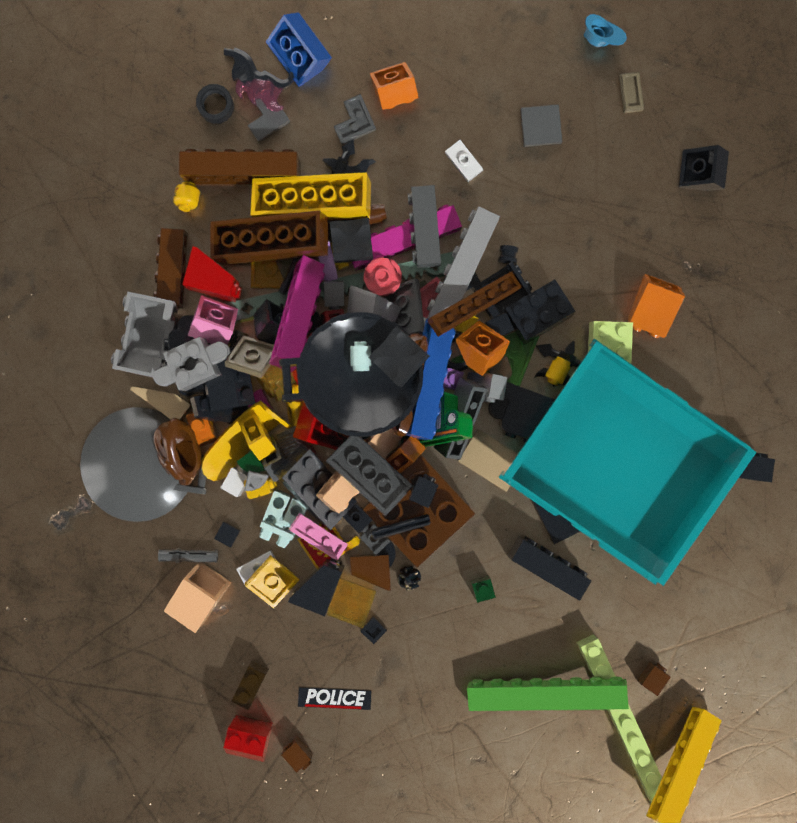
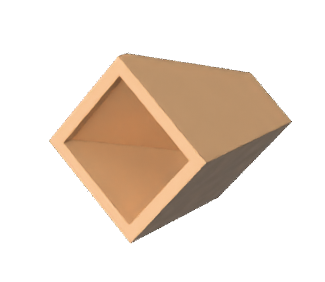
(197, 596)

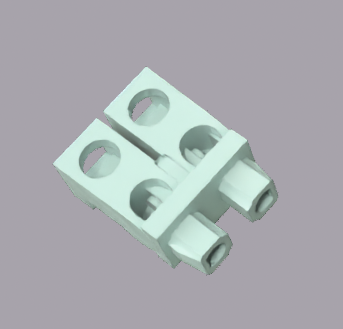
(276, 521)

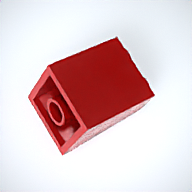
(209, 278)
(248, 738)

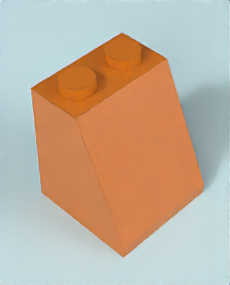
(655, 306)

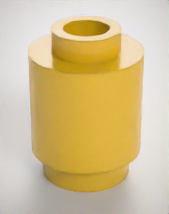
(558, 371)

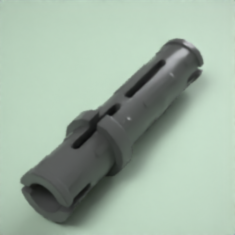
(188, 555)

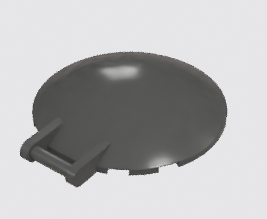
(124, 470)

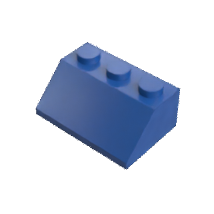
(298, 48)

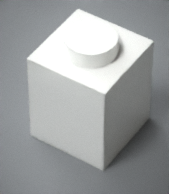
(235, 481)

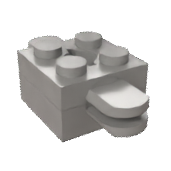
(191, 364)

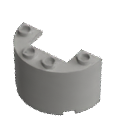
(146, 328)

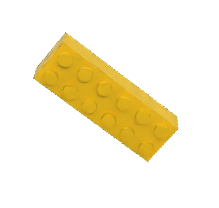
(334, 195)

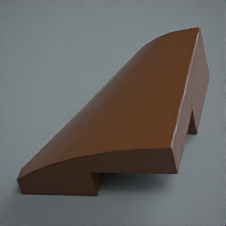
(372, 569)

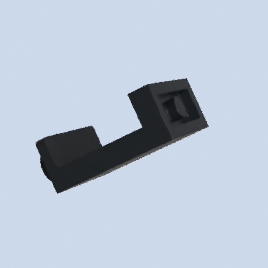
(499, 308)

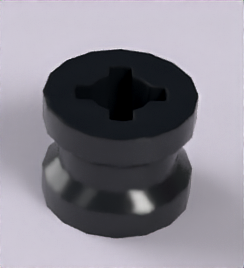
(508, 254)

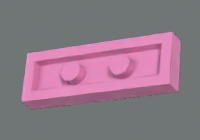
(318, 536)

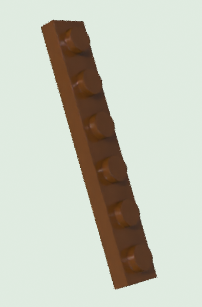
(474, 304)

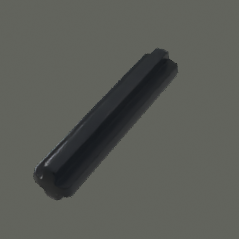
(401, 526)

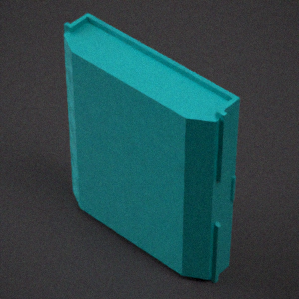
(629, 464)

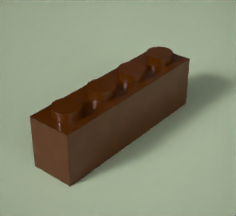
(171, 265)

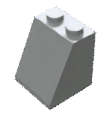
(366, 301)

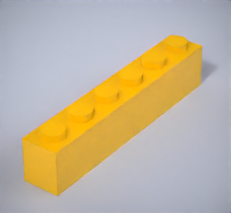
(684, 767)

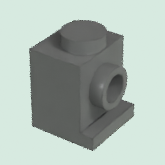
(375, 546)

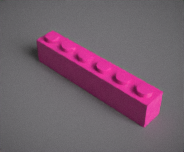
(398, 239)
(298, 310)

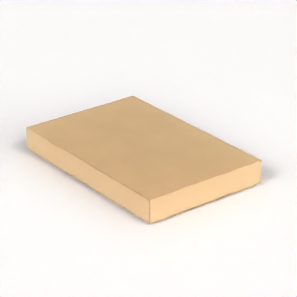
(488, 458)

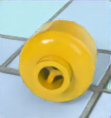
(186, 196)

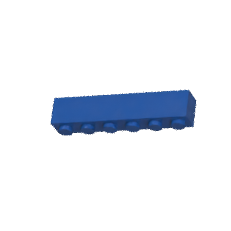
(434, 372)

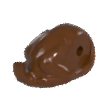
(178, 450)

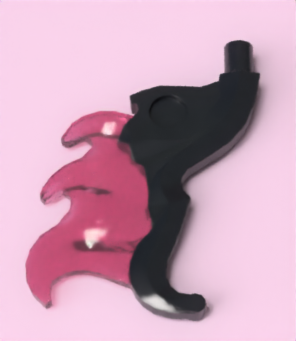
(256, 83)

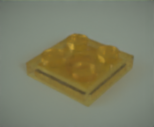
(351, 602)

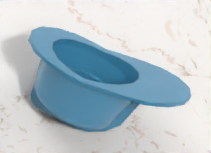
(601, 32)

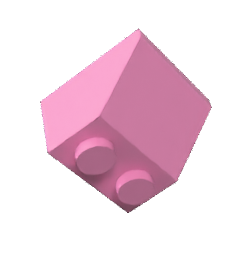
(213, 321)

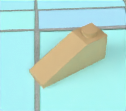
(169, 404)

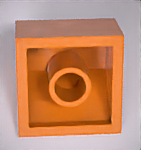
(394, 85)
(481, 347)

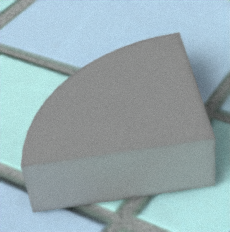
(255, 480)

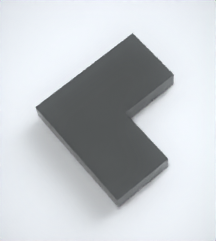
(268, 122)
(359, 122)

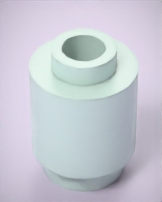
(359, 356)

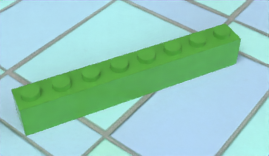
(548, 694)

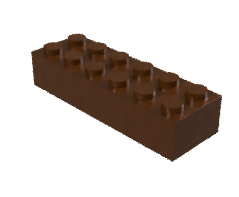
(236, 167)
(269, 238)

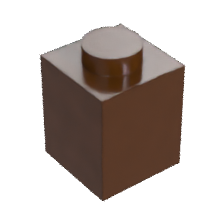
(654, 678)
(297, 755)

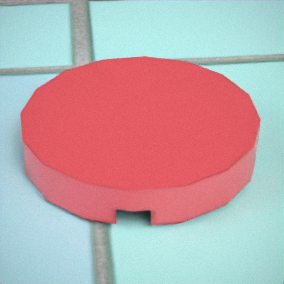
(382, 276)

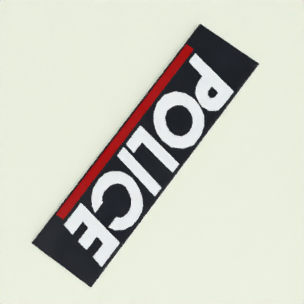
(334, 698)

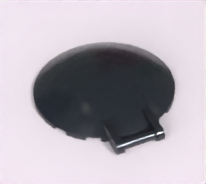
(344, 398)

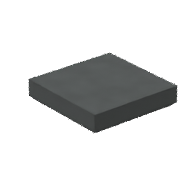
(541, 125)

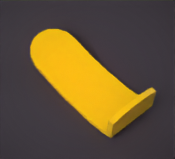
(232, 444)

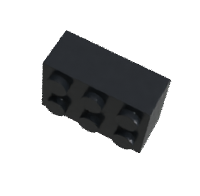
(539, 312)

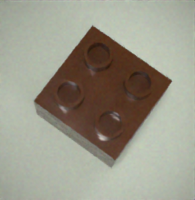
(446, 515)

